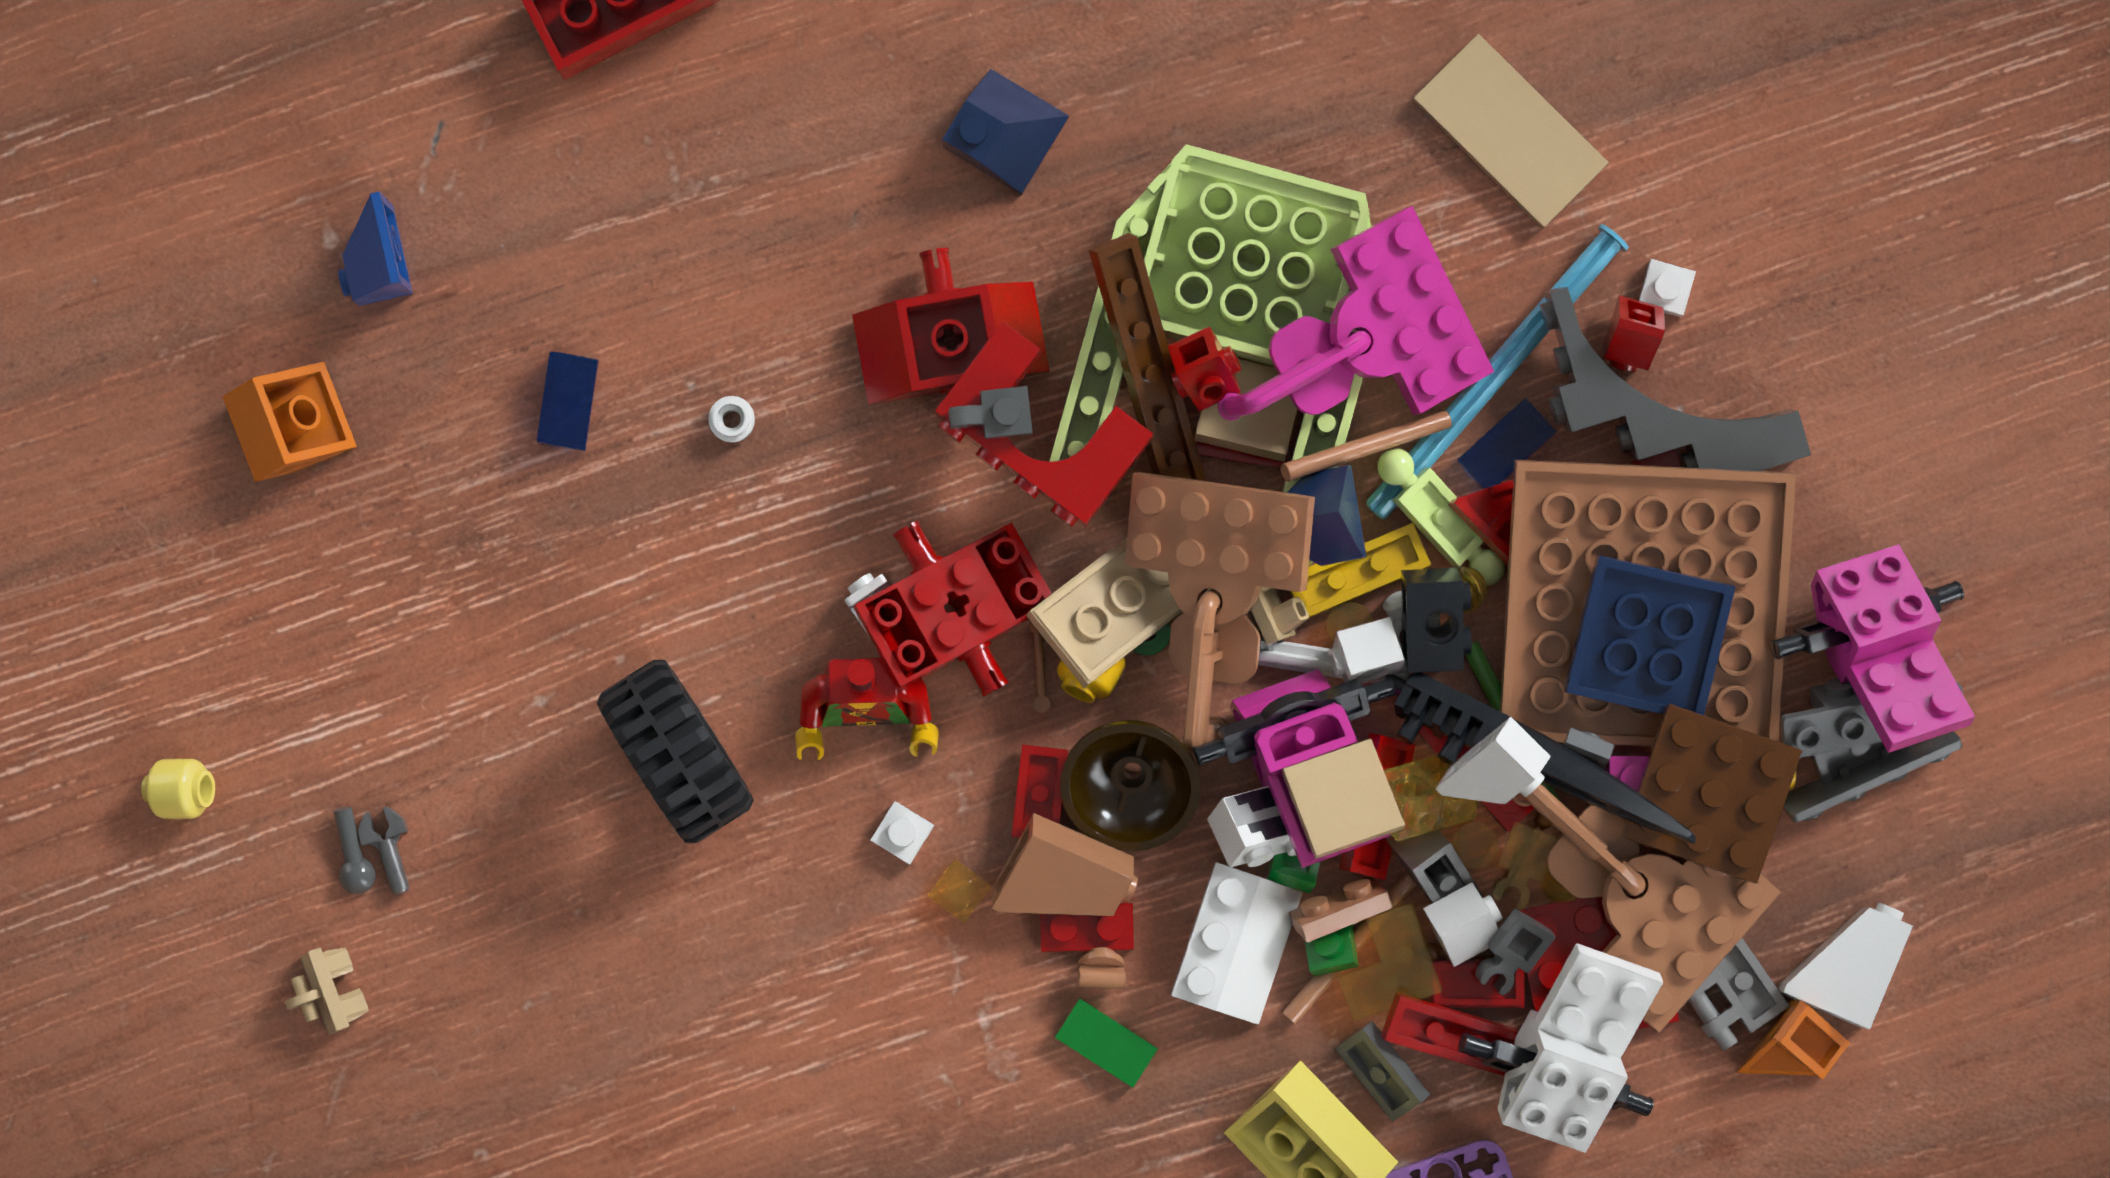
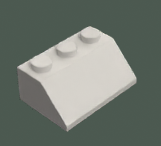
(1236, 943)

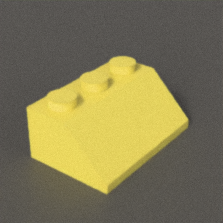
(1307, 1133)

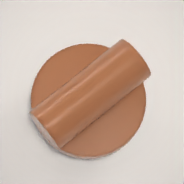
(1101, 969)

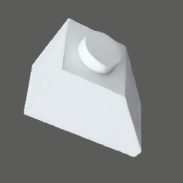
(1497, 767)

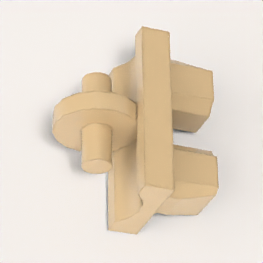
(1275, 618)
(320, 971)

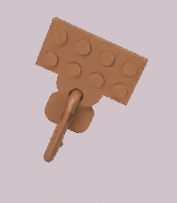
(1224, 542)
(1681, 911)

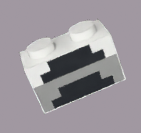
(1250, 828)

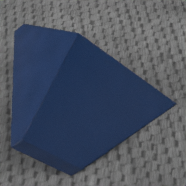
(1336, 516)

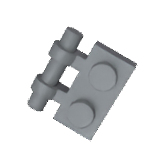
(1747, 990)

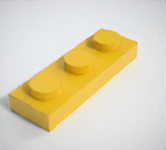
(1348, 580)

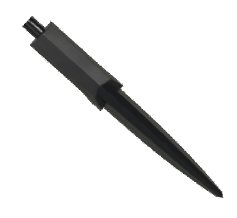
(1469, 721)

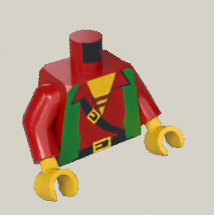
(862, 694)

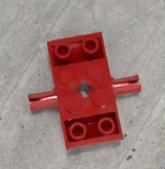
(902, 336)
(986, 584)

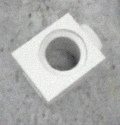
(1366, 652)

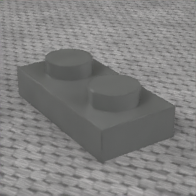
(1382, 1071)

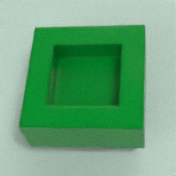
(1288, 872)
(1332, 952)

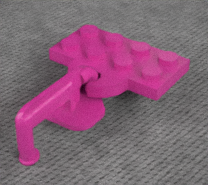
(1404, 326)

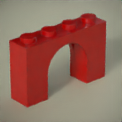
(1073, 485)

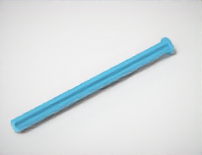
(1504, 363)

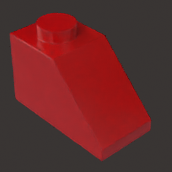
(1634, 334)

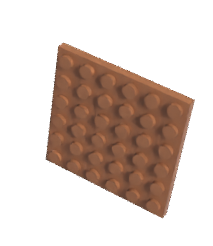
(1669, 518)

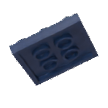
(1648, 637)

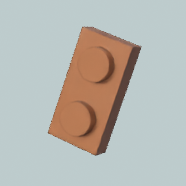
(1328, 914)

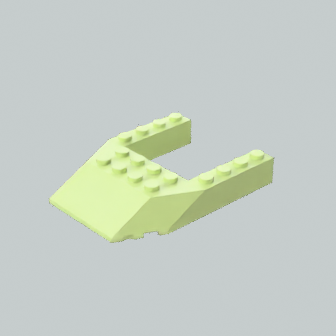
(1230, 253)

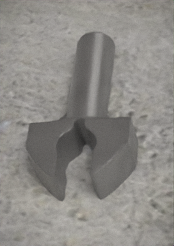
(387, 847)

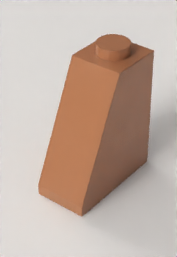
(1063, 873)

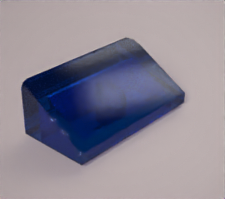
(567, 401)

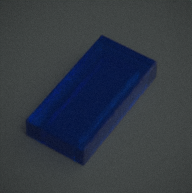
(1509, 440)

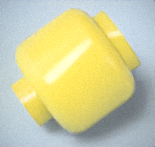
(178, 788)

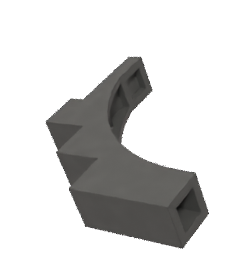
(1649, 427)

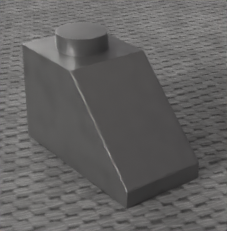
(1432, 864)

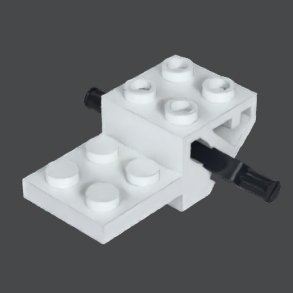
(1569, 1054)

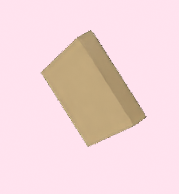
(1259, 433)
(1343, 798)

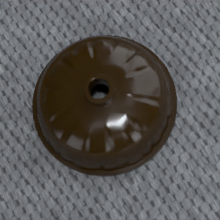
(1130, 807)

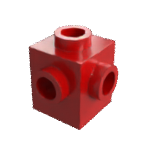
(1207, 377)

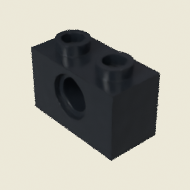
(1423, 595)

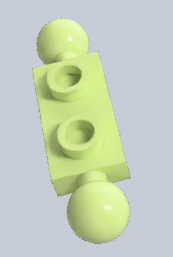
(1426, 505)

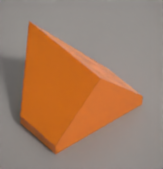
(1796, 1045)

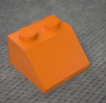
(288, 420)

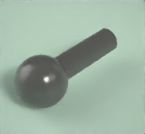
(356, 873)

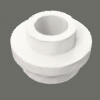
(726, 405)

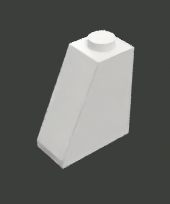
(1852, 966)

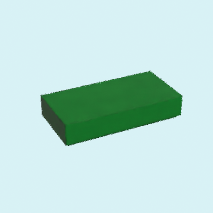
(1106, 1042)

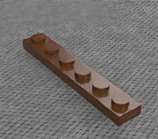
(1145, 357)

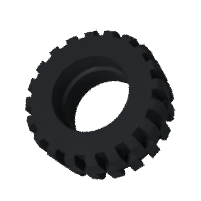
(674, 751)

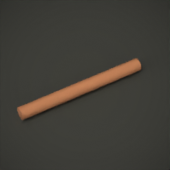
(1366, 446)
(1319, 984)

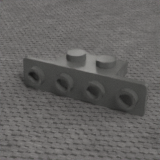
(1833, 724)
(1853, 771)

